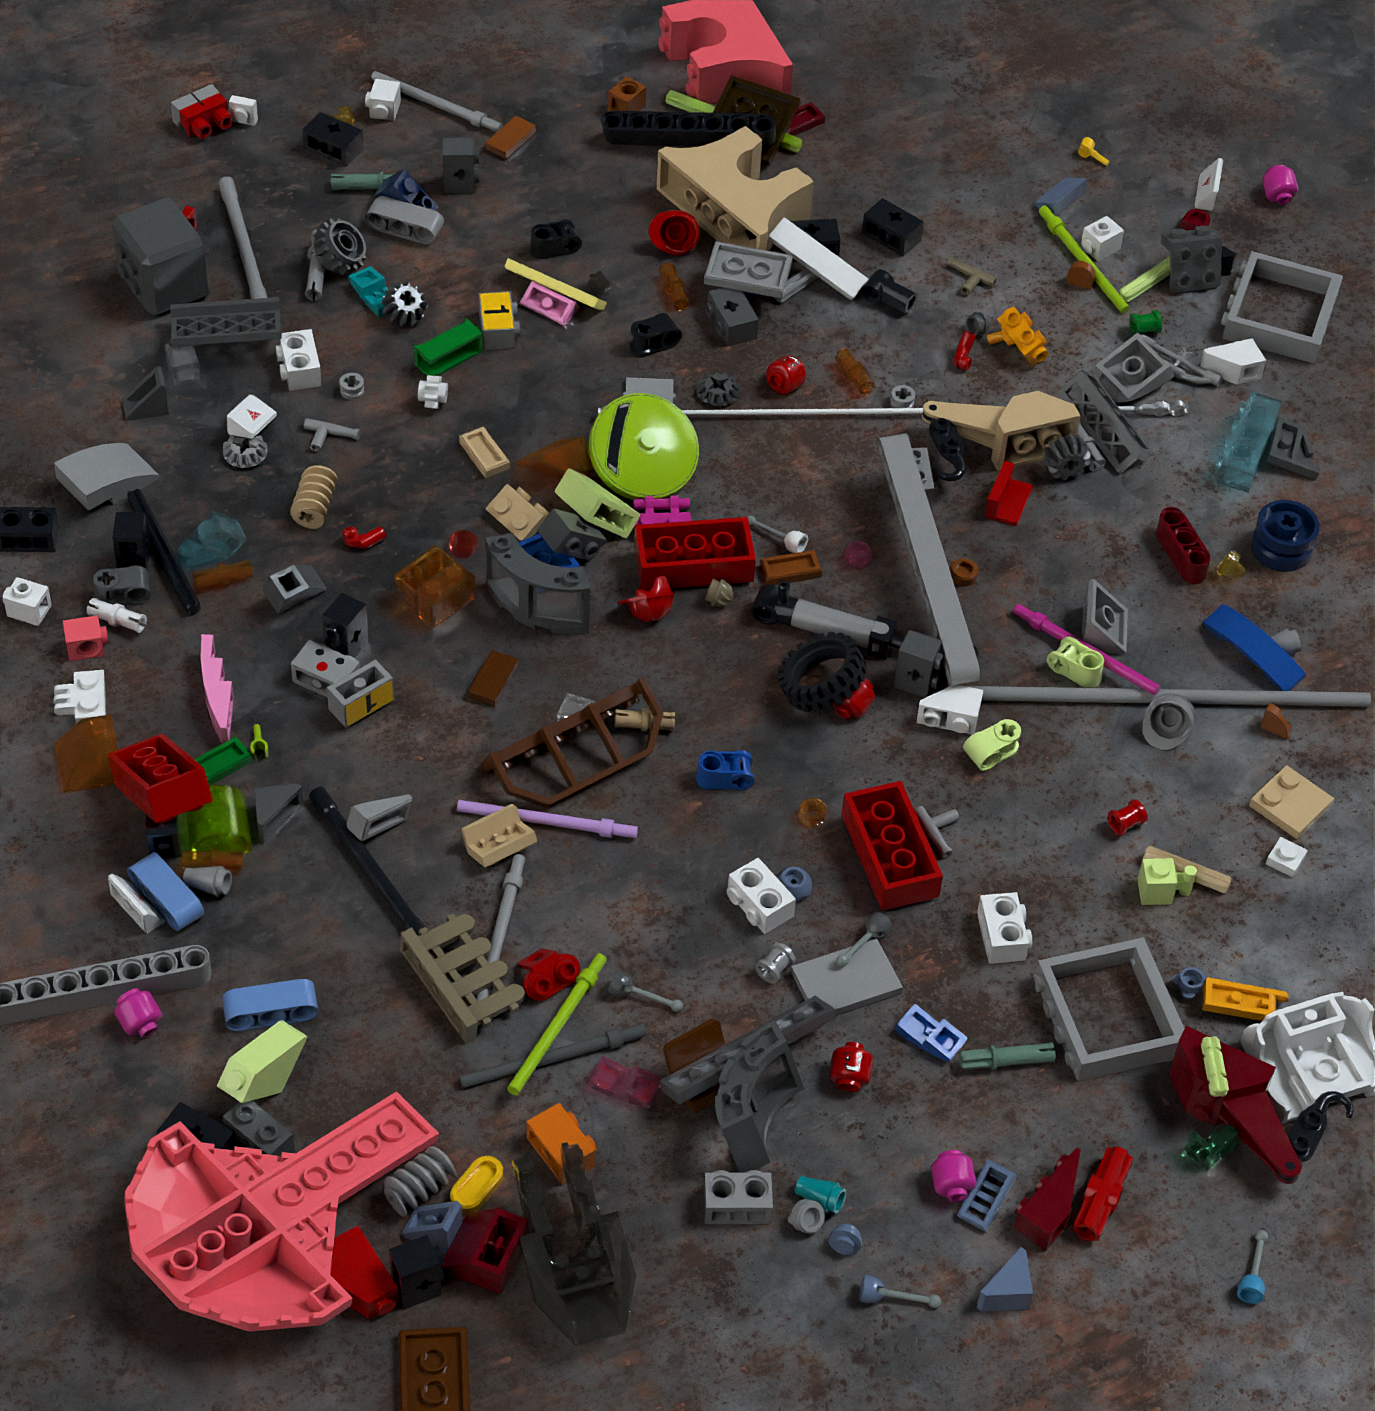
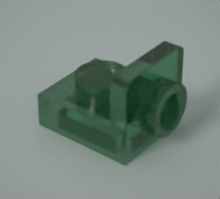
(1213, 1149)

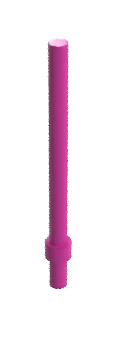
(1041, 623)

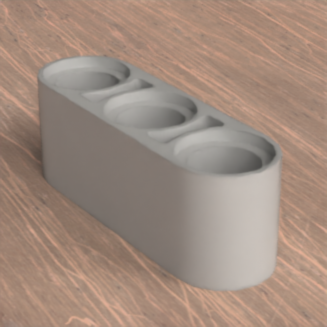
(404, 220)

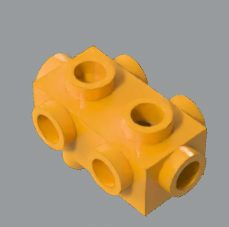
(1017, 331)

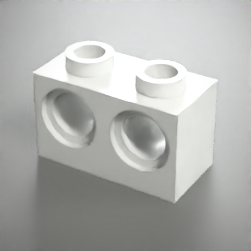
(299, 360)
(763, 893)
(998, 928)

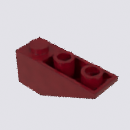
(1048, 1210)

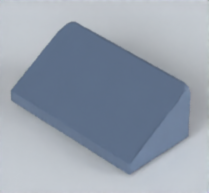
(1062, 194)

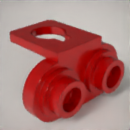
(548, 974)

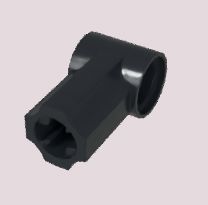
(883, 288)

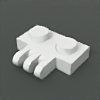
(84, 697)

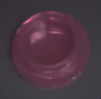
(858, 554)

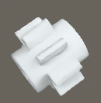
(432, 391)

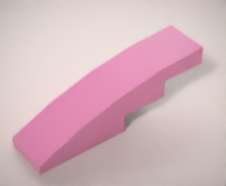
(217, 691)

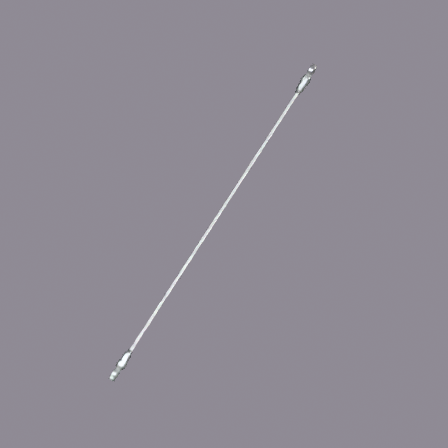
(1156, 408)

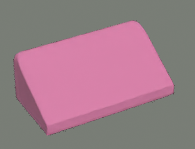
(549, 303)

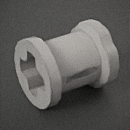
(775, 962)

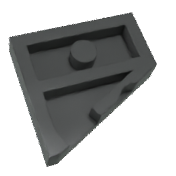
(1291, 449)

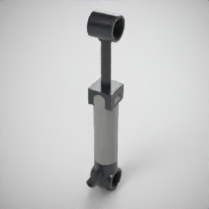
(776, 605)

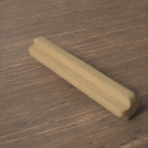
(1204, 875)

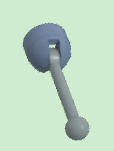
(873, 1290)

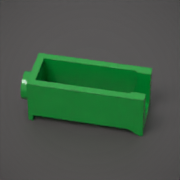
(449, 349)

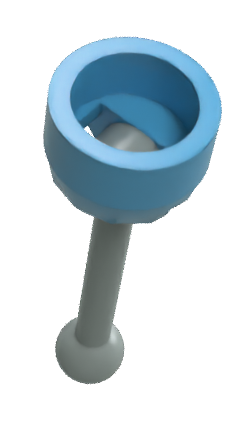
(1252, 1287)

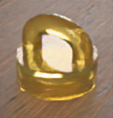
(345, 115)
(1230, 565)

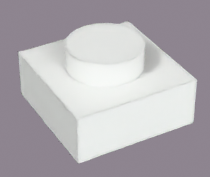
(243, 110)
(1286, 857)

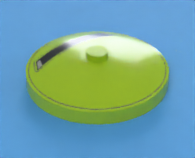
(643, 447)

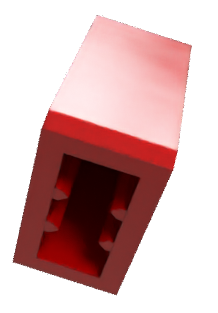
(363, 1274)

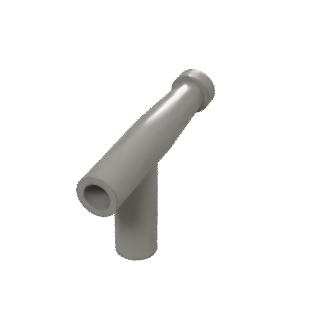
(325, 428)
(931, 827)

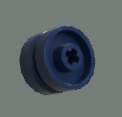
(1285, 535)

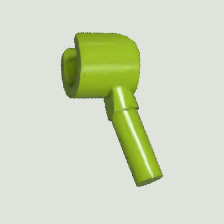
(258, 742)

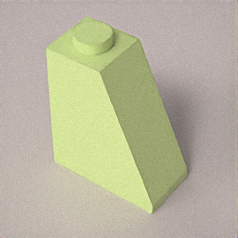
(596, 503)
(263, 1064)

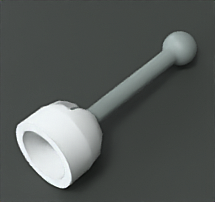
(794, 541)

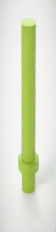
(1057, 228)
(585, 981)

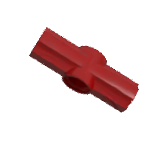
(1102, 1194)

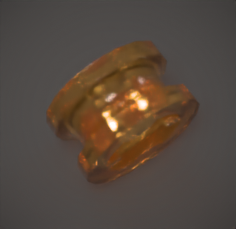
(812, 820)

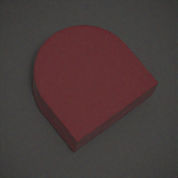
(1195, 218)

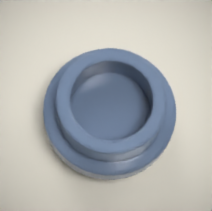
(845, 1239)

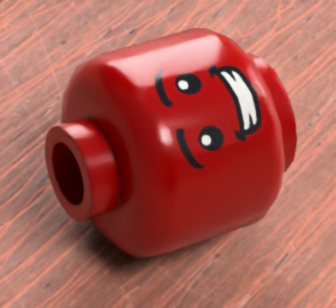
(786, 374)
(851, 1067)

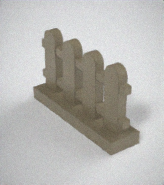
(452, 995)

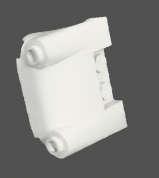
(1315, 1050)

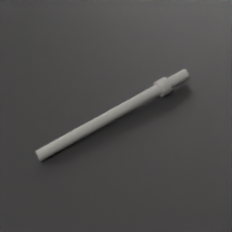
(477, 118)
(511, 886)

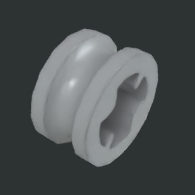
(351, 392)
(905, 392)

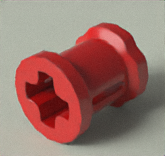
(1127, 817)

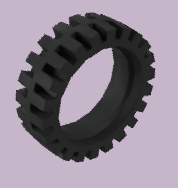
(833, 688)

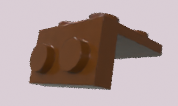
(690, 1048)

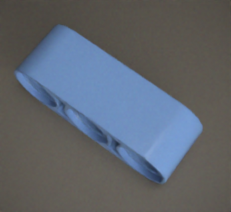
(165, 891)
(270, 1003)

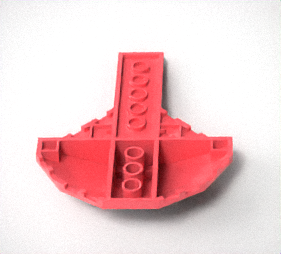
(255, 1231)

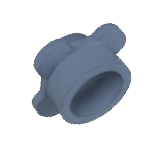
(1189, 975)

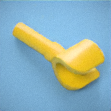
(1087, 149)

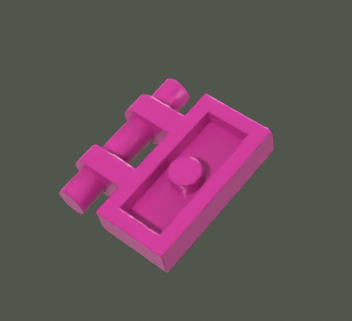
(673, 504)

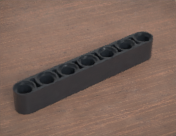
(682, 127)

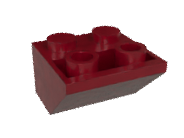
(486, 1248)

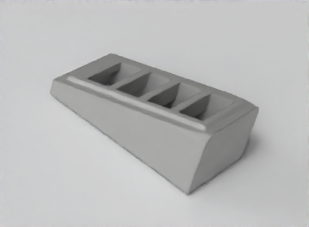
(376, 816)

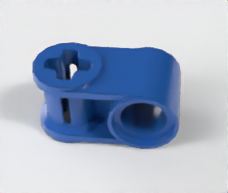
(723, 770)

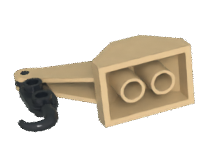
(1013, 432)

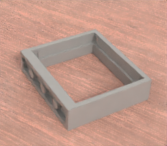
(1274, 338)
(1118, 1059)

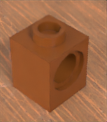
(627, 96)

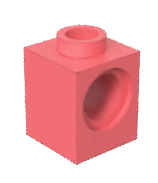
(84, 638)

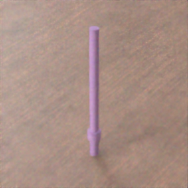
(605, 827)

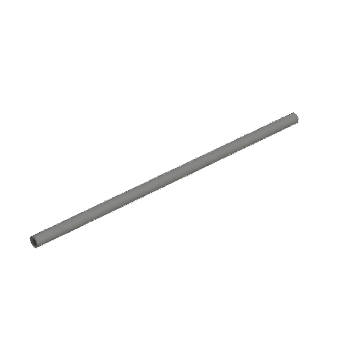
(1216, 697)

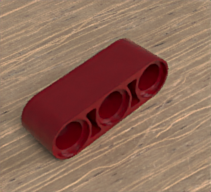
(1183, 545)

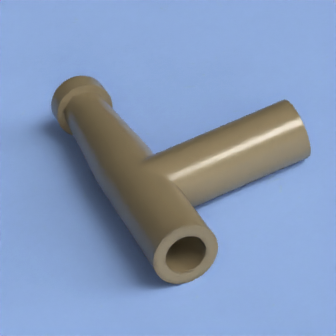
(975, 276)

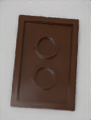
(434, 1369)

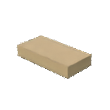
(484, 452)

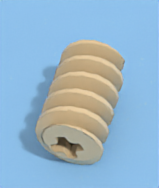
(313, 496)

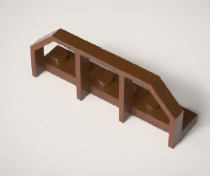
(577, 723)

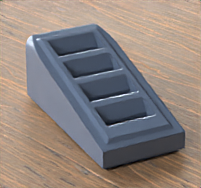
(1000, 1174)

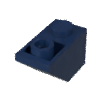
(406, 189)

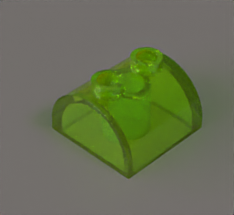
(221, 823)

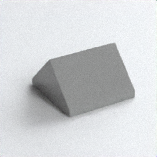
(1104, 620)

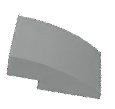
(104, 473)

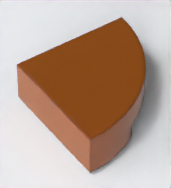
(1275, 722)

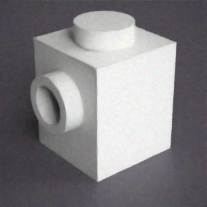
(383, 99)
(1102, 238)
(27, 601)

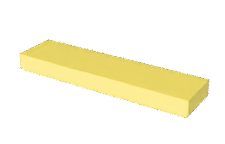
(556, 285)

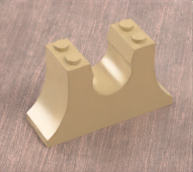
(724, 193)

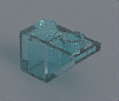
(212, 541)

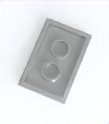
(748, 269)
(859, 983)

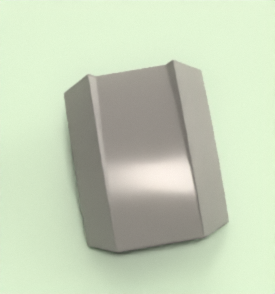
(1132, 370)

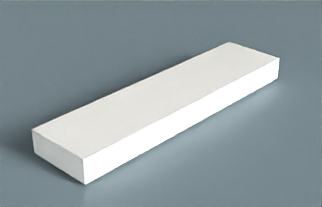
(817, 258)

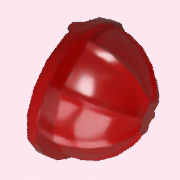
(674, 232)
(651, 604)

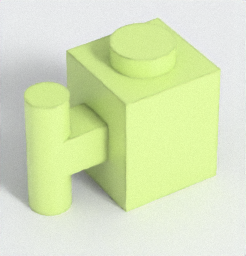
(1159, 881)

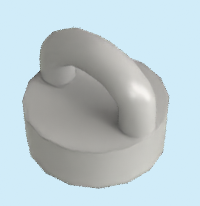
(807, 1216)

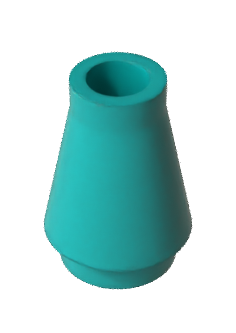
(827, 1193)

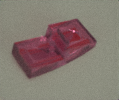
(621, 1083)

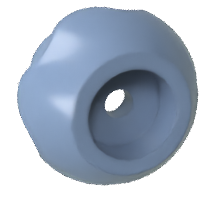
(799, 876)

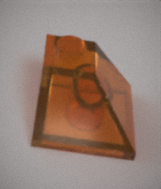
(559, 456)
(83, 754)

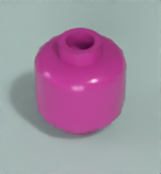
(1280, 184)
(138, 1013)
(953, 1175)

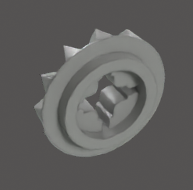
(250, 457)

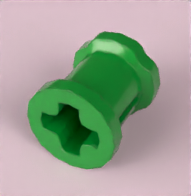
(1145, 323)

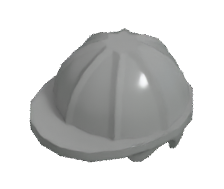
(1168, 721)

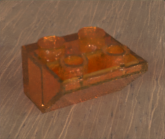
(435, 586)

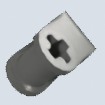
(124, 585)

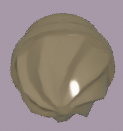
(719, 593)

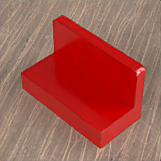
(1007, 497)

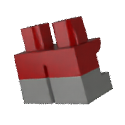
(201, 112)

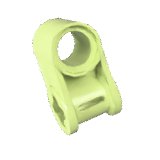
(1078, 662)
(993, 744)

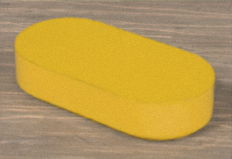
(477, 1183)

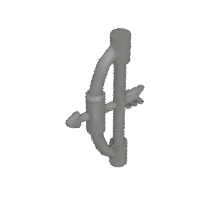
(1182, 358)

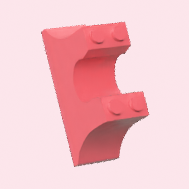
(722, 42)

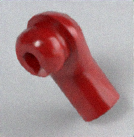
(963, 349)
(363, 541)

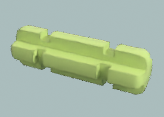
(1214, 1066)

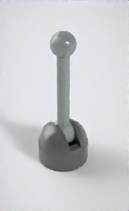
(877, 927)
(622, 985)

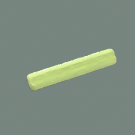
(1146, 280)

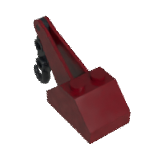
(1248, 1105)

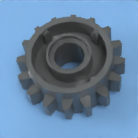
(339, 246)

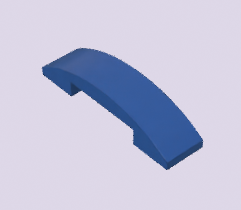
(1256, 646)

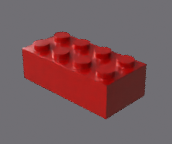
(695, 552)
(160, 778)
(891, 845)

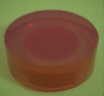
(463, 544)

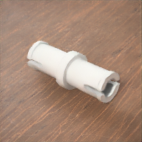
(117, 615)

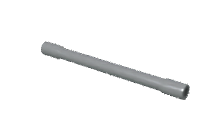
(230, 198)

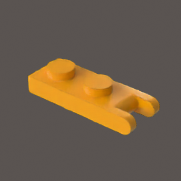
(1240, 999)

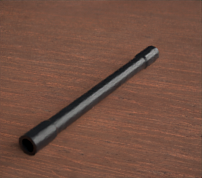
(330, 811)

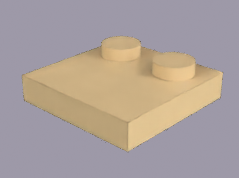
(1291, 802)

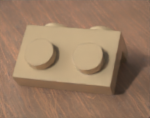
(516, 513)
(497, 836)

